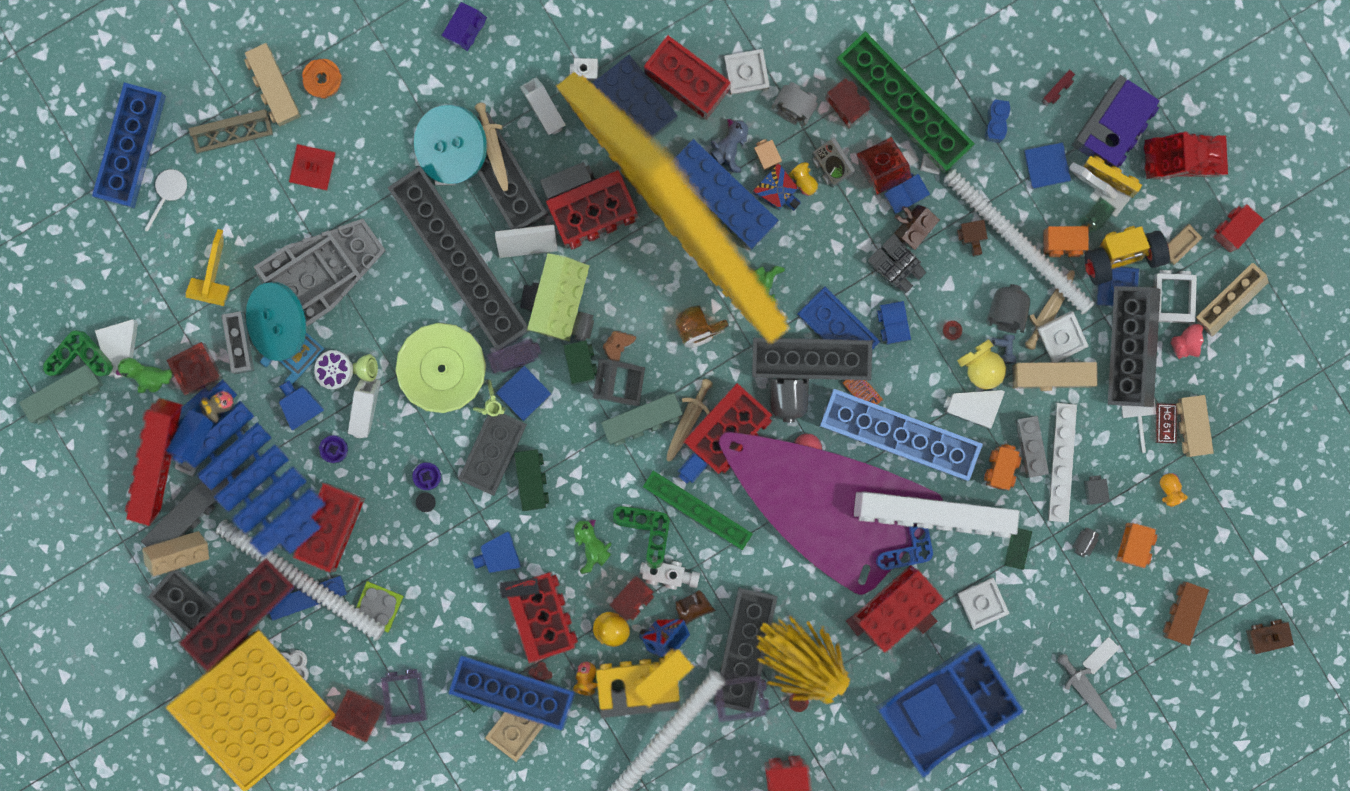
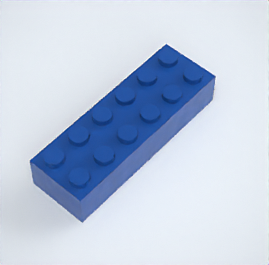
(129, 145)
(724, 195)
(512, 692)

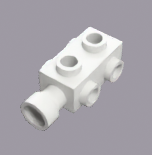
(663, 575)

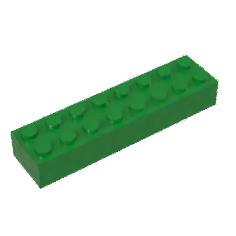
(905, 102)

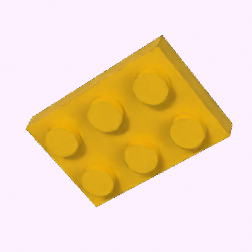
(1113, 176)

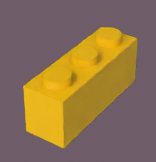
(662, 677)

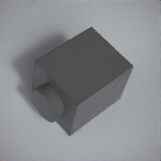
(1096, 490)

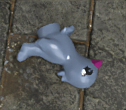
(726, 148)

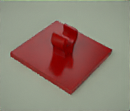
(312, 167)

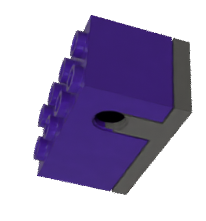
(1119, 118)

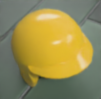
(611, 629)

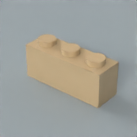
(1195, 426)
(175, 553)

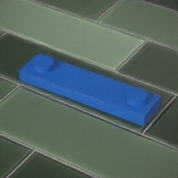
(299, 601)

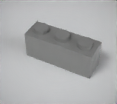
(237, 342)
(1032, 447)

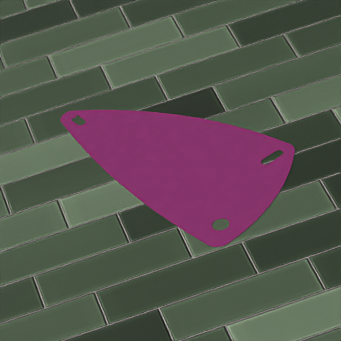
(812, 504)

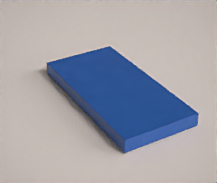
(833, 320)

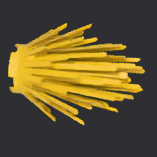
(804, 662)

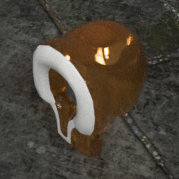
(694, 328)

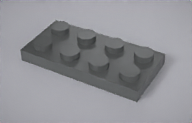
(492, 452)

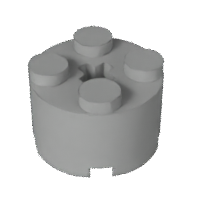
(795, 104)

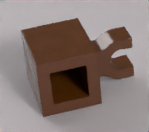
(973, 234)

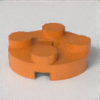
(311, 80)

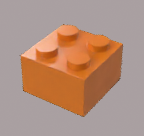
(1065, 240)
(1136, 545)

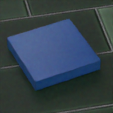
(1047, 165)
(1121, 277)
(523, 393)
(928, 710)

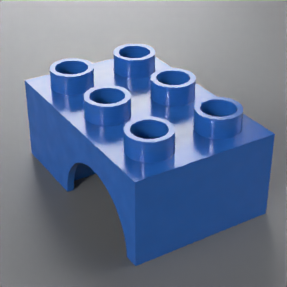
(975, 697)

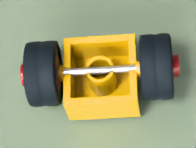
(1125, 249)

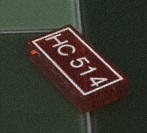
(1166, 423)

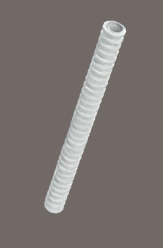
(1018, 241)
(303, 582)
(668, 733)

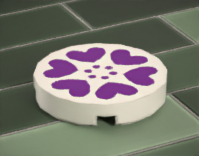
(333, 369)

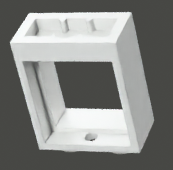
(1183, 275)

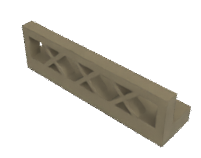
(227, 124)

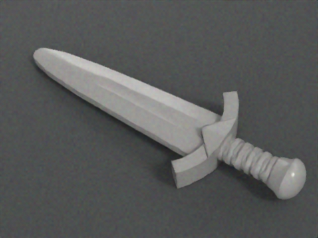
(1086, 690)

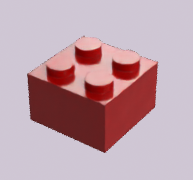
(1238, 228)

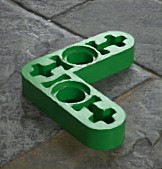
(78, 349)
(650, 525)

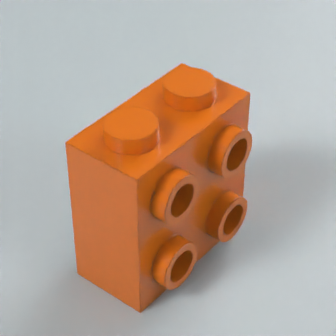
(1002, 468)

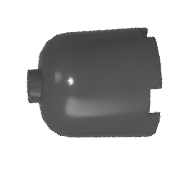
(1009, 309)
(789, 398)

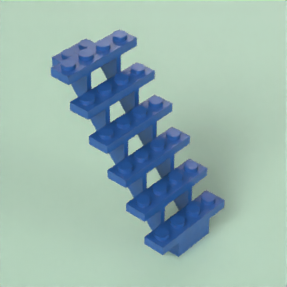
(295, 522)

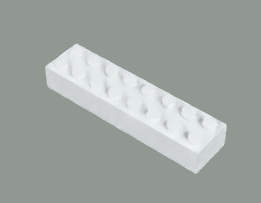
(929, 513)

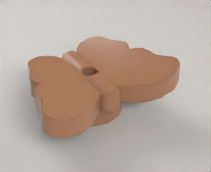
(616, 343)

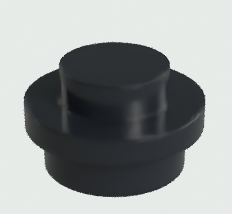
(425, 502)

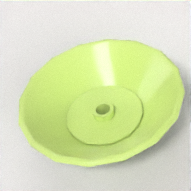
(419, 365)

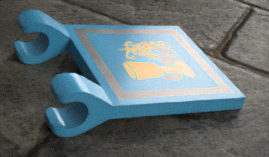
(301, 361)

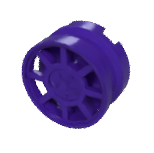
(333, 449)
(426, 476)

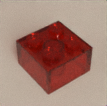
(848, 102)
(884, 165)
(194, 369)
(631, 598)
(358, 715)

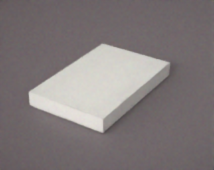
(526, 241)

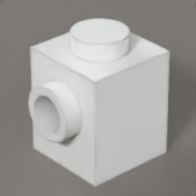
(591, 65)

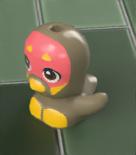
(217, 404)

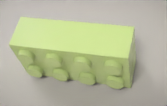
(558, 297)

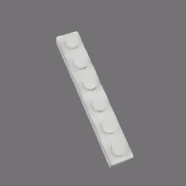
(1062, 462)

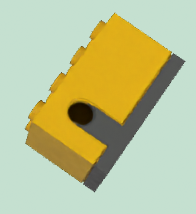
(626, 701)

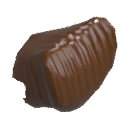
(693, 607)

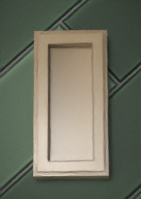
(1182, 243)

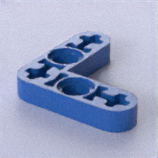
(912, 551)

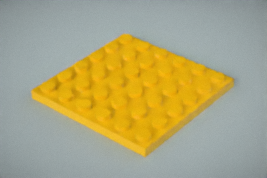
(251, 710)

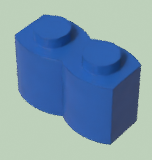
(997, 116)
(906, 193)
(894, 323)
(692, 468)

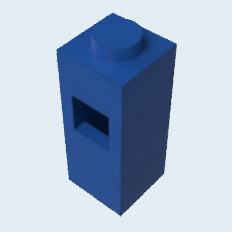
(189, 437)

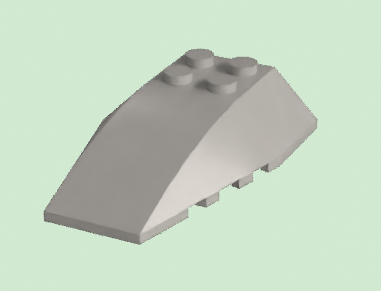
(323, 266)

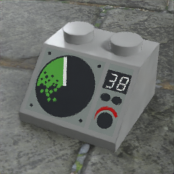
(832, 163)

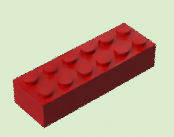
(153, 462)

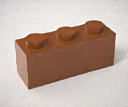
(1185, 613)

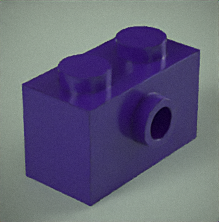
(464, 26)

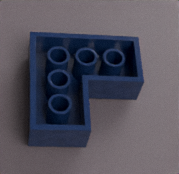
(636, 97)

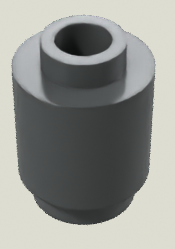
(583, 326)
(1085, 542)

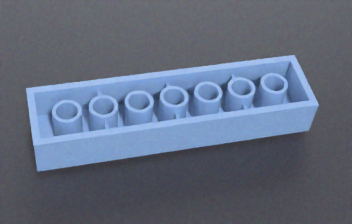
(900, 435)

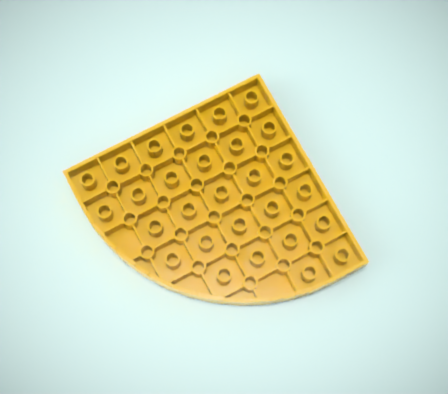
(675, 203)

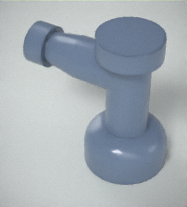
(1006, 342)

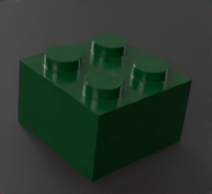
(579, 362)

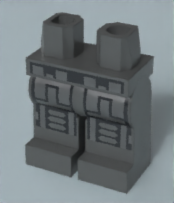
(903, 265)

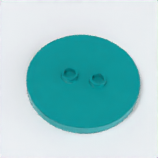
(450, 144)
(275, 321)

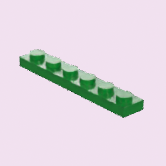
(697, 510)

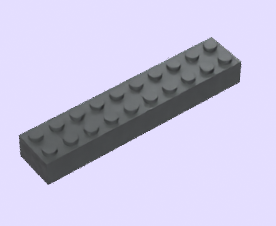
(459, 259)

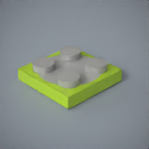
(380, 604)

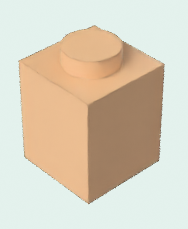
(767, 154)

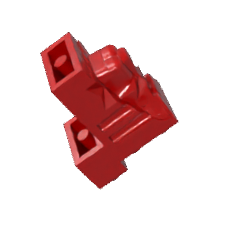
(1185, 156)

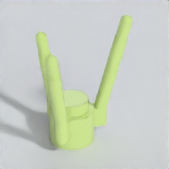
(492, 405)

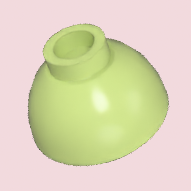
(366, 368)

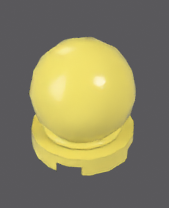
(985, 367)

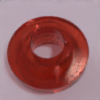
(957, 326)

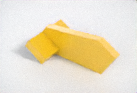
(206, 289)

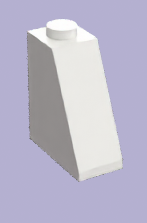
(543, 106)
(118, 342)
(975, 406)
(363, 408)

